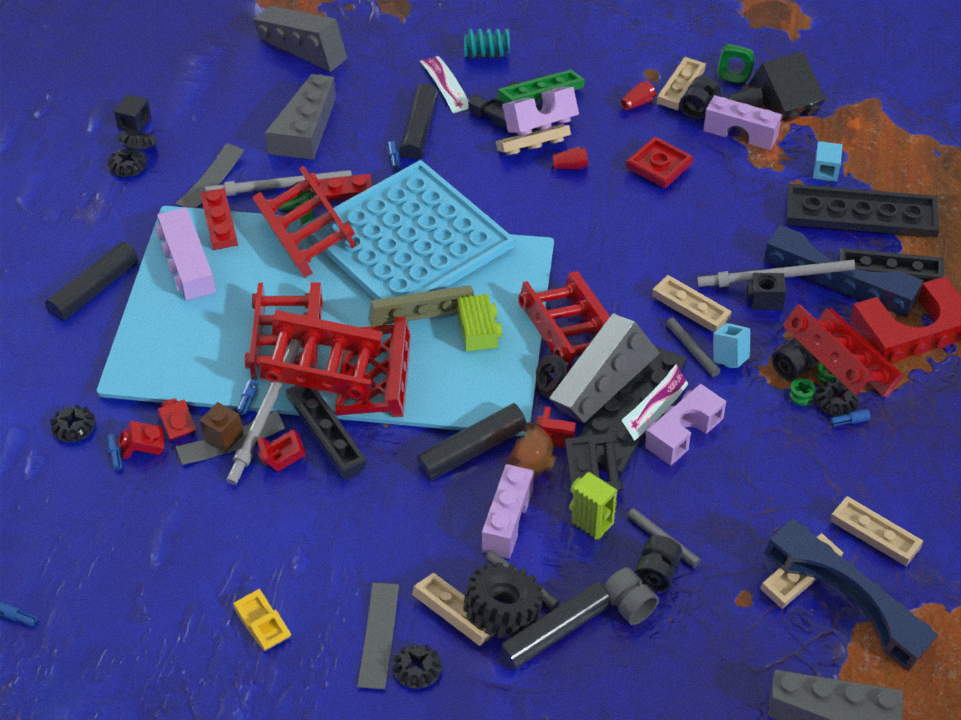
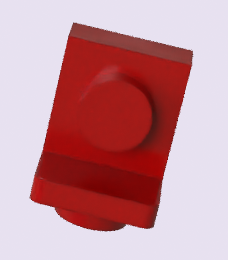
(557, 429)

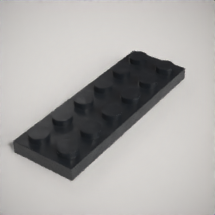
(862, 210)
(609, 416)

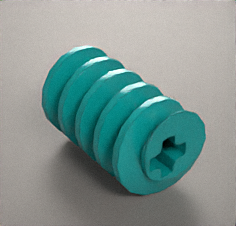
(486, 43)

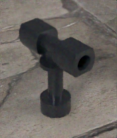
(492, 108)

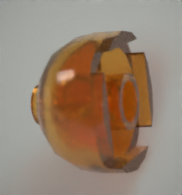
(533, 450)

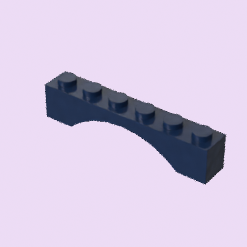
(894, 289)
(900, 632)

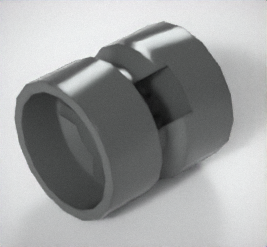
(631, 597)

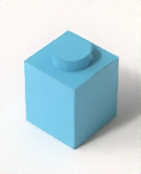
(827, 161)
(731, 345)

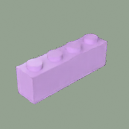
(185, 254)

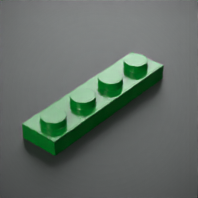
(535, 87)

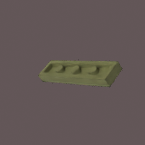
(417, 305)

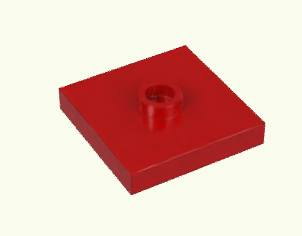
(659, 162)

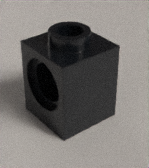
(132, 113)
(767, 291)

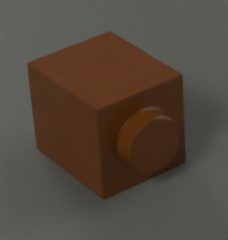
(221, 427)

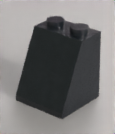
(789, 86)

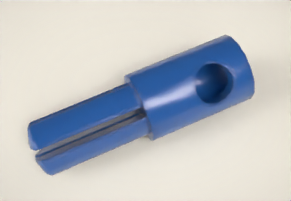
(393, 154)
(247, 396)
(852, 417)
(114, 451)
(14, 613)

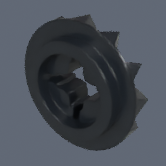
(137, 139)
(127, 168)
(544, 382)
(836, 406)
(79, 430)
(416, 677)

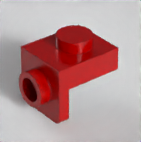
(176, 418)
(141, 438)
(281, 451)

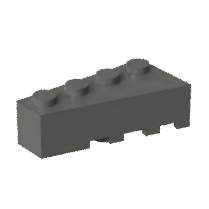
(303, 34)
(303, 120)
(604, 368)
(819, 698)

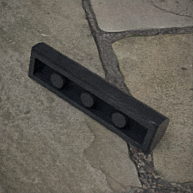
(419, 122)
(921, 267)
(92, 281)
(327, 430)
(472, 441)
(554, 626)

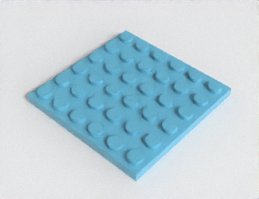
(413, 235)

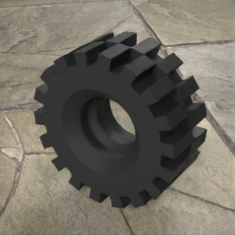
(503, 584)

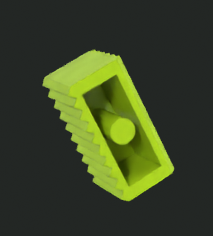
(478, 322)
(593, 504)

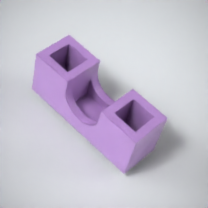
(523, 115)
(759, 123)
(697, 409)
(504, 514)

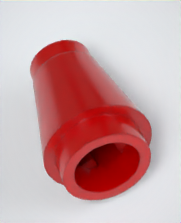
(639, 95)
(571, 159)

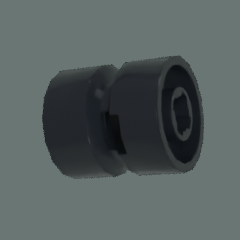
(698, 97)
(793, 360)
(658, 562)

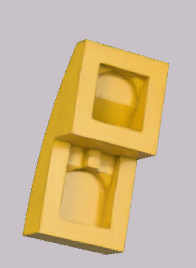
(261, 620)

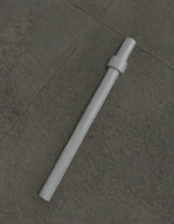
(232, 188)
(724, 278)
(243, 456)

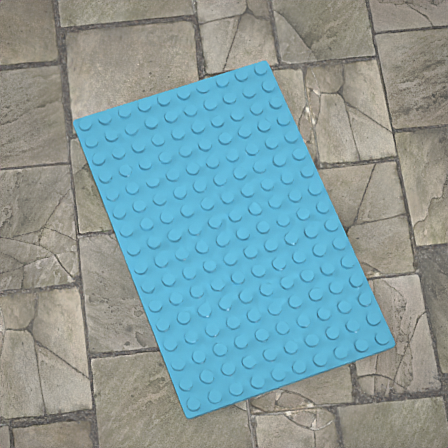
(200, 344)

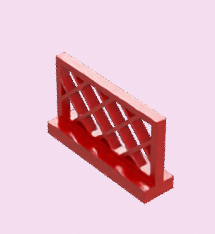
(393, 386)

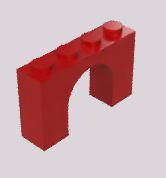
(901, 341)

